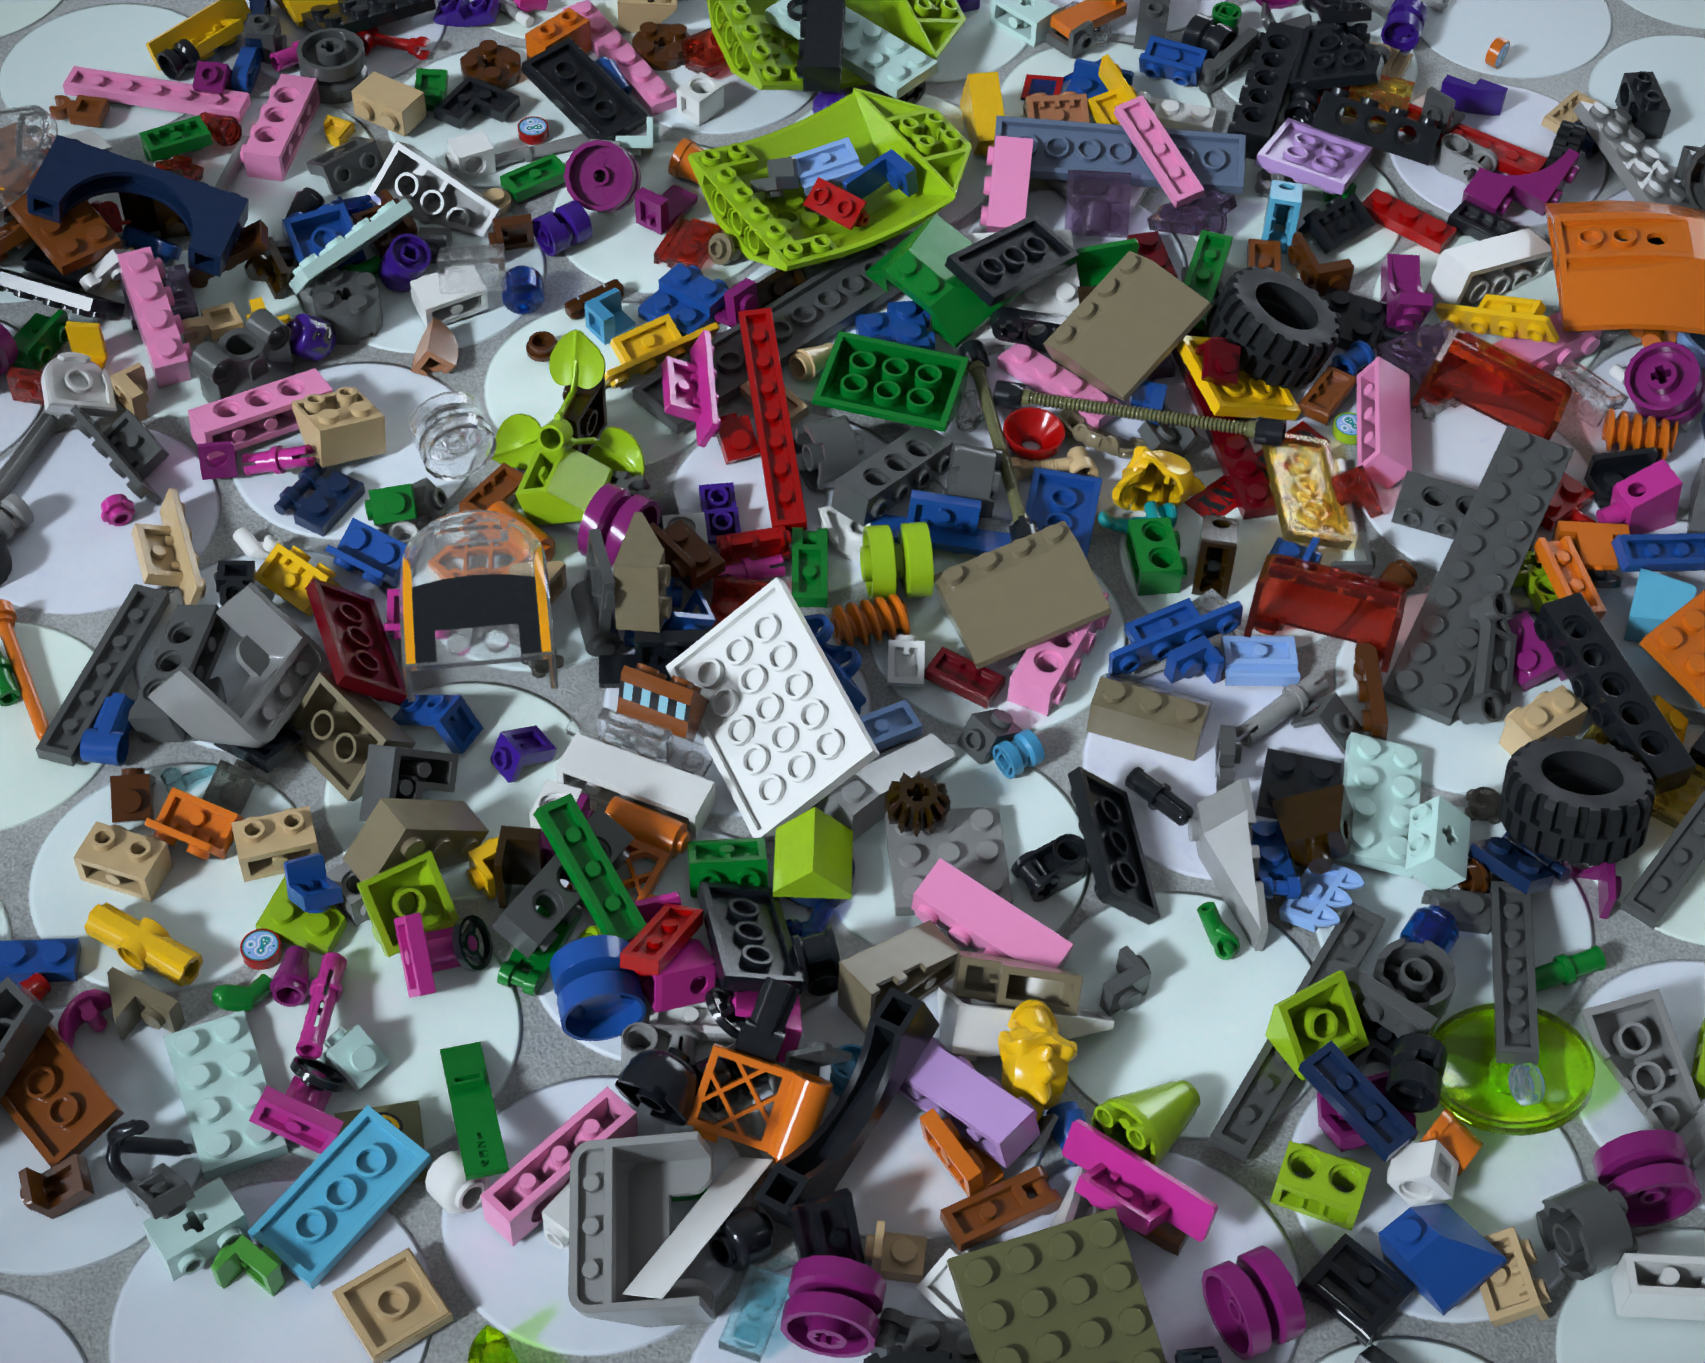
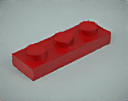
(1409, 221)
(661, 939)

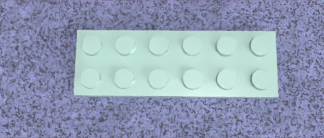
(869, 51)

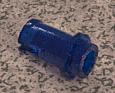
(355, 204)

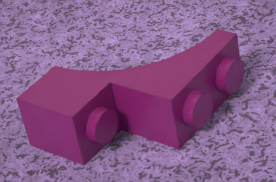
(1498, 191)
(1403, 292)

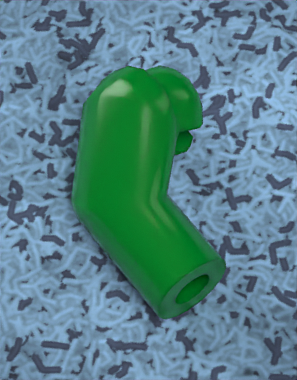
(1222, 938)
(240, 998)

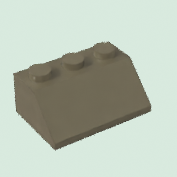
(1148, 716)
(339, 731)

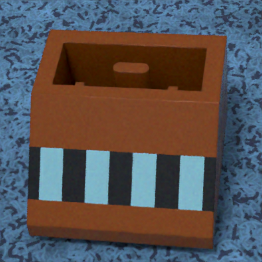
(669, 704)

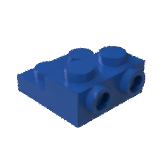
(313, 230)
(686, 297)
(902, 323)

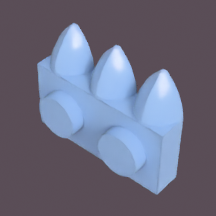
(1319, 896)

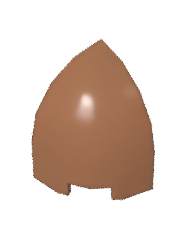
(436, 350)

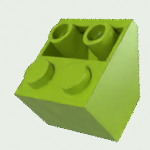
(560, 485)

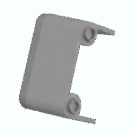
(281, 669)

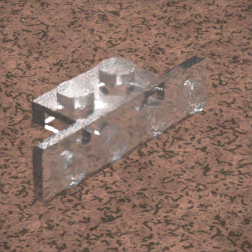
(641, 737)

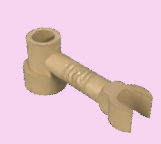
(1076, 462)

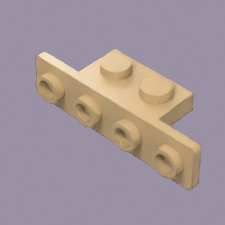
(168, 553)

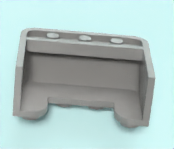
(622, 1219)

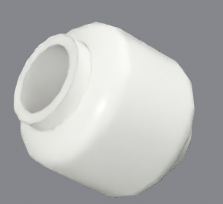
(449, 1186)

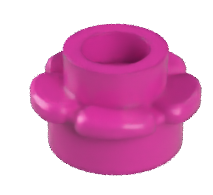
(117, 510)

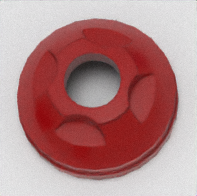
(1034, 426)

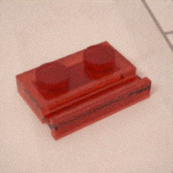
(686, 243)

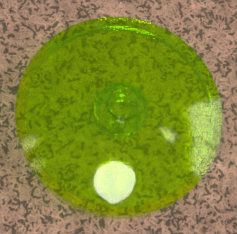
(1479, 1087)

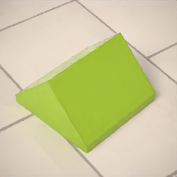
(813, 857)
(1314, 1018)

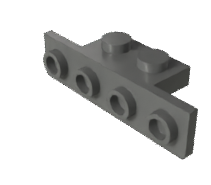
(130, 446)

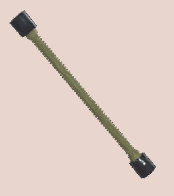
(978, 362)
(1264, 431)

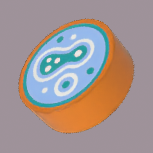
(1497, 52)

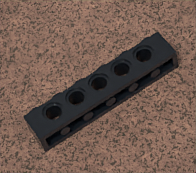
(1265, 86)
(1612, 690)

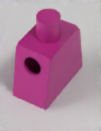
(1644, 500)
(683, 979)

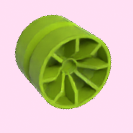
(886, 562)

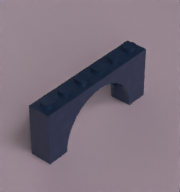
(81, 171)

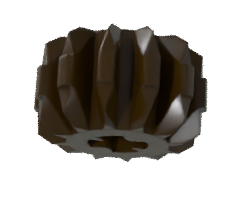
(917, 803)

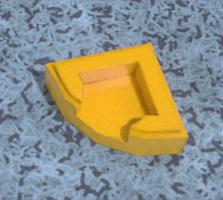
(338, 130)

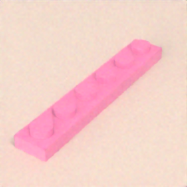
(608, 42)
(154, 93)

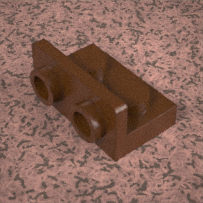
(688, 554)

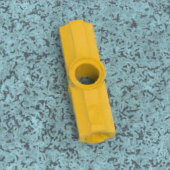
(143, 944)

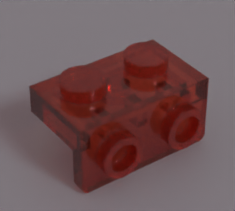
(703, 53)

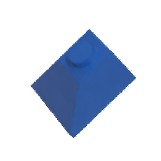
(1439, 1254)

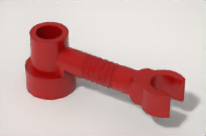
(372, 38)

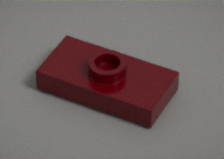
(962, 677)

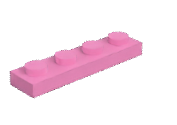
(1159, 151)
(1050, 378)

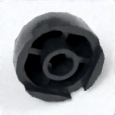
(661, 1083)

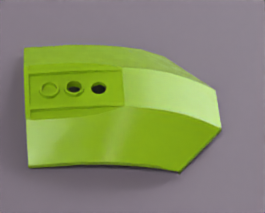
(769, 55)
(781, 230)

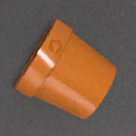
(679, 163)
(1455, 1138)

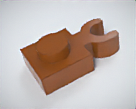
(83, 111)

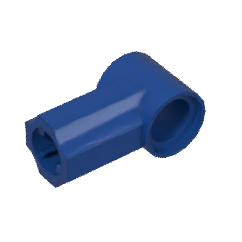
(109, 738)

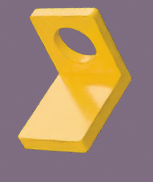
(88, 340)

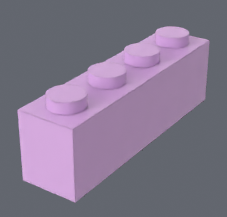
(975, 1104)

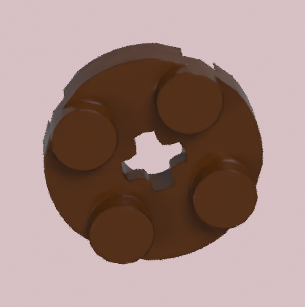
(652, 36)
(492, 64)

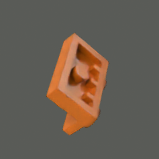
(966, 1163)

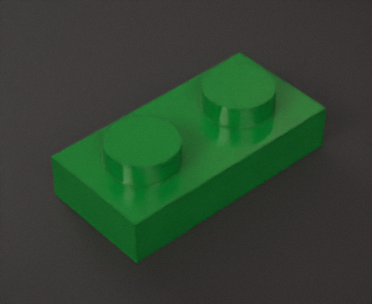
(534, 178)

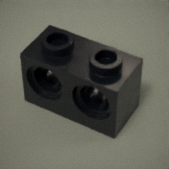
(1645, 102)

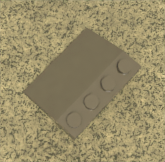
(1126, 326)
(1021, 594)

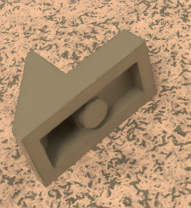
(137, 1001)

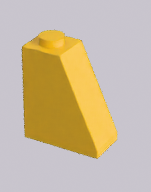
(979, 106)

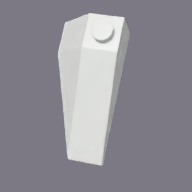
(972, 1025)

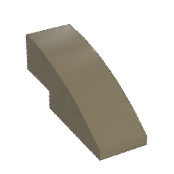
(1015, 981)

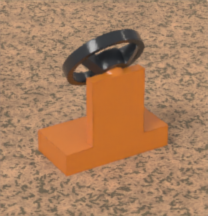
(1595, 548)

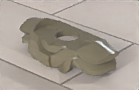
(1076, 428)

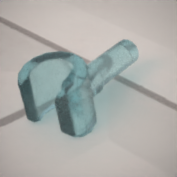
(174, 778)

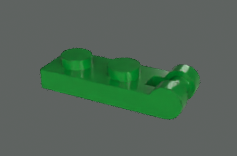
(810, 567)
(538, 962)

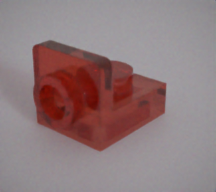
(1357, 487)

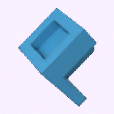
(605, 316)

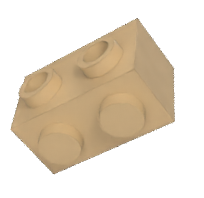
(389, 103)
(1549, 715)
(272, 839)
(123, 860)

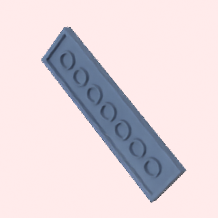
(1072, 145)

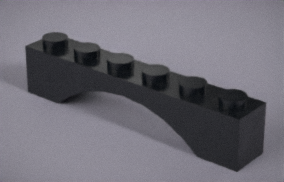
(889, 1052)

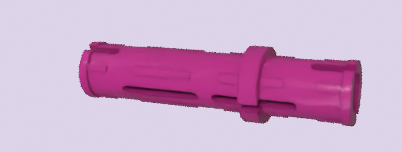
(311, 1037)

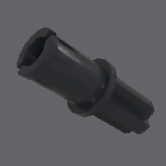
(1159, 796)

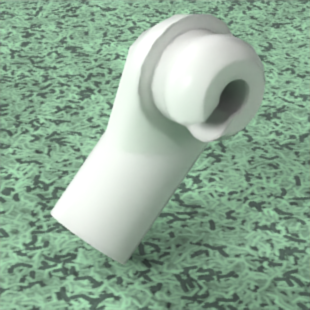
(253, 548)

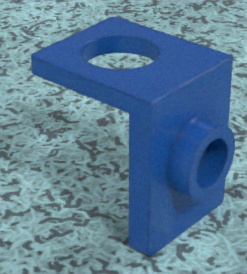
(689, 620)

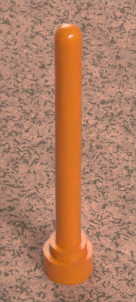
(20, 669)

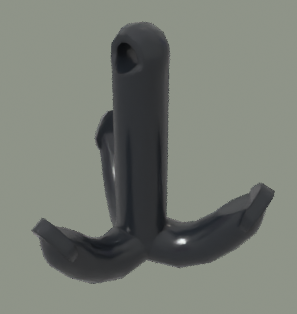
(122, 1140)

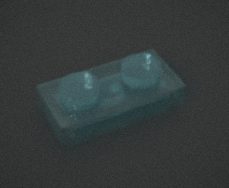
(754, 1313)

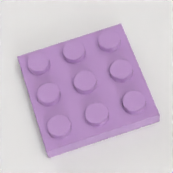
(1313, 156)

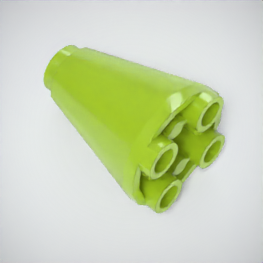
(1148, 1118)

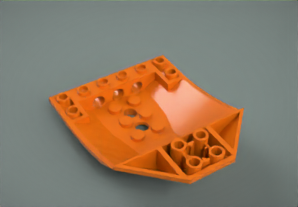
(1631, 281)

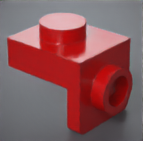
(737, 438)

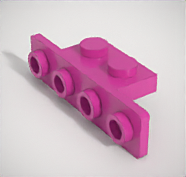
(691, 389)
(1134, 1186)

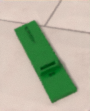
(474, 1111)

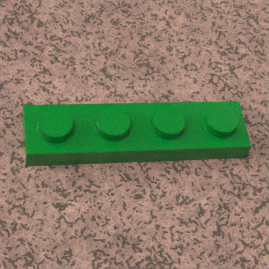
(1207, 266)
(589, 868)

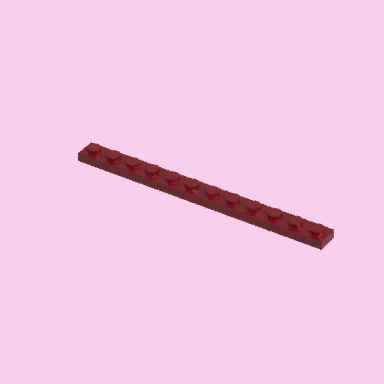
(1232, 450)

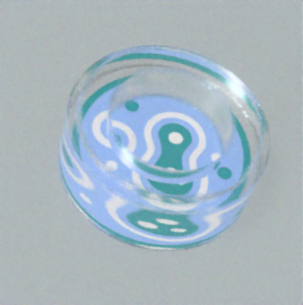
(1526, 1084)

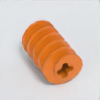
(1637, 433)
(869, 620)

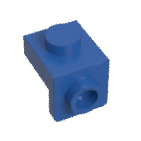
(309, 885)

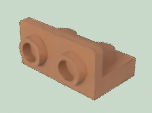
(1064, 107)

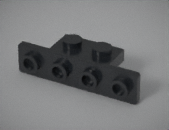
(651, 650)

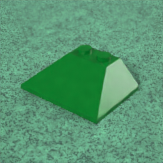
(920, 273)

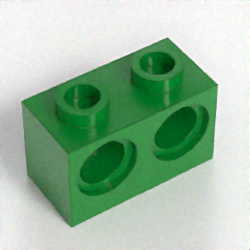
(1155, 556)

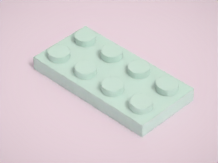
(342, 249)
(1382, 789)
(219, 1089)

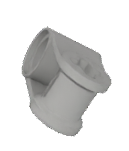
(1462, 158)
(658, 1037)

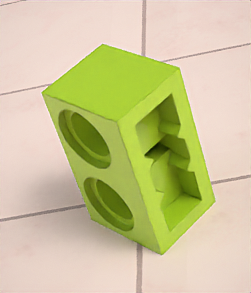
(1317, 1193)

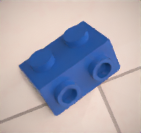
(1172, 61)

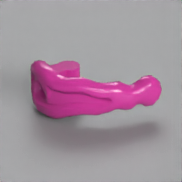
(87, 1008)

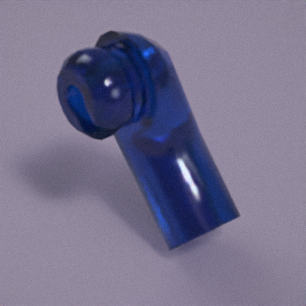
(816, 924)

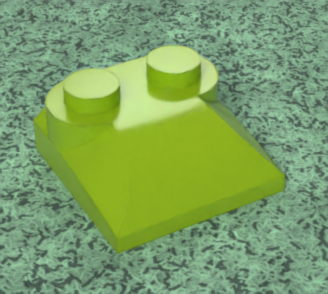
(403, 891)

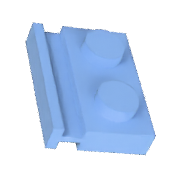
(830, 162)
(1260, 660)

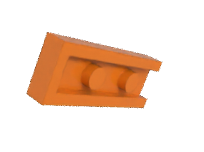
(1096, 11)
(1567, 571)

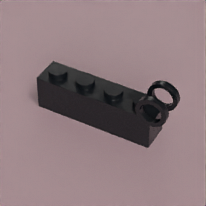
(822, 48)

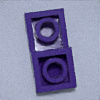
(466, 13)
(1477, 98)
(720, 510)

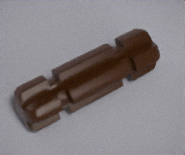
(575, 308)

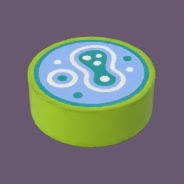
(1345, 428)

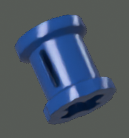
(1355, 359)

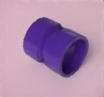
(1404, 24)
(561, 228)
(403, 262)

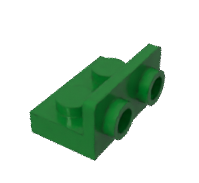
(175, 139)
(40, 340)
(727, 862)

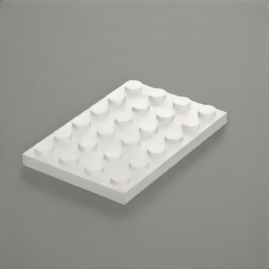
(774, 711)

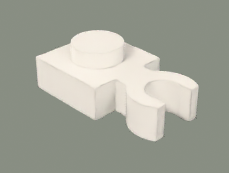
(103, 271)

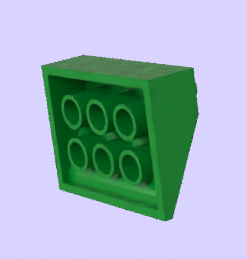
(892, 381)

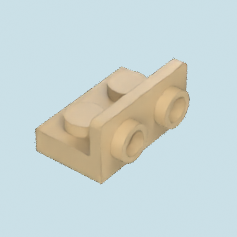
(1513, 1289)

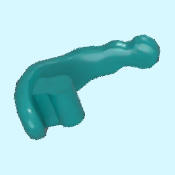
(1151, 509)

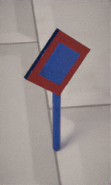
(1044, 84)

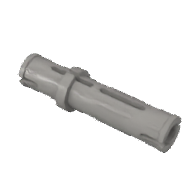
(1293, 699)

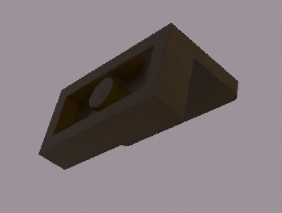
(776, 284)
(516, 859)

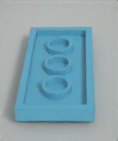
(340, 1196)

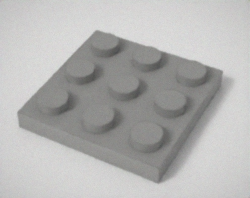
(967, 841)

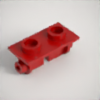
(837, 204)
(110, 213)
(754, 545)

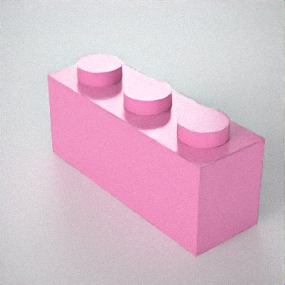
(1008, 182)

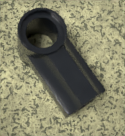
(764, 1029)

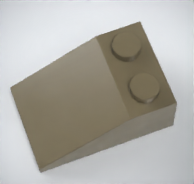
(641, 580)

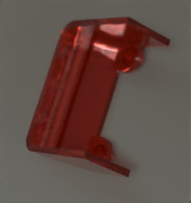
(1495, 385)
(1327, 603)

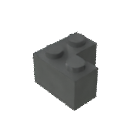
(404, 774)

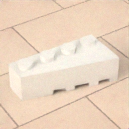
(1488, 267)

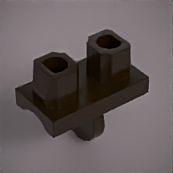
(273, 268)

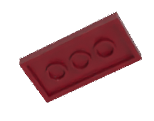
(356, 642)

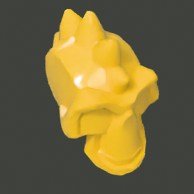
(1157, 478)
(1035, 1056)

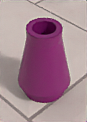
(292, 980)

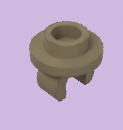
(722, 249)

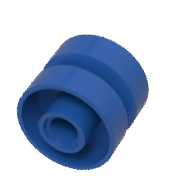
(592, 990)

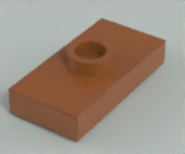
(1327, 395)
(496, 487)

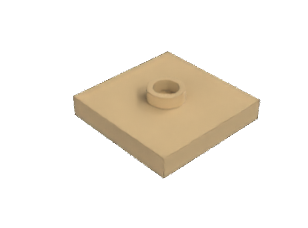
(392, 1306)

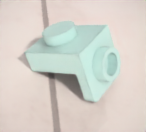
(637, 143)
(354, 1055)

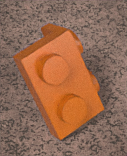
(196, 823)

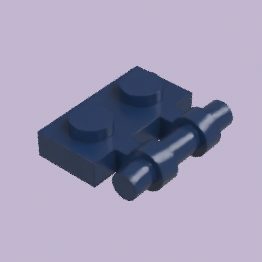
(326, 505)
(1518, 865)

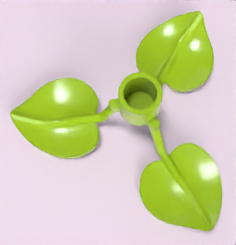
(579, 364)

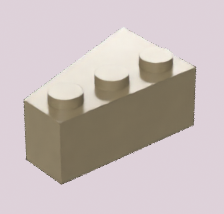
(411, 827)
(908, 962)

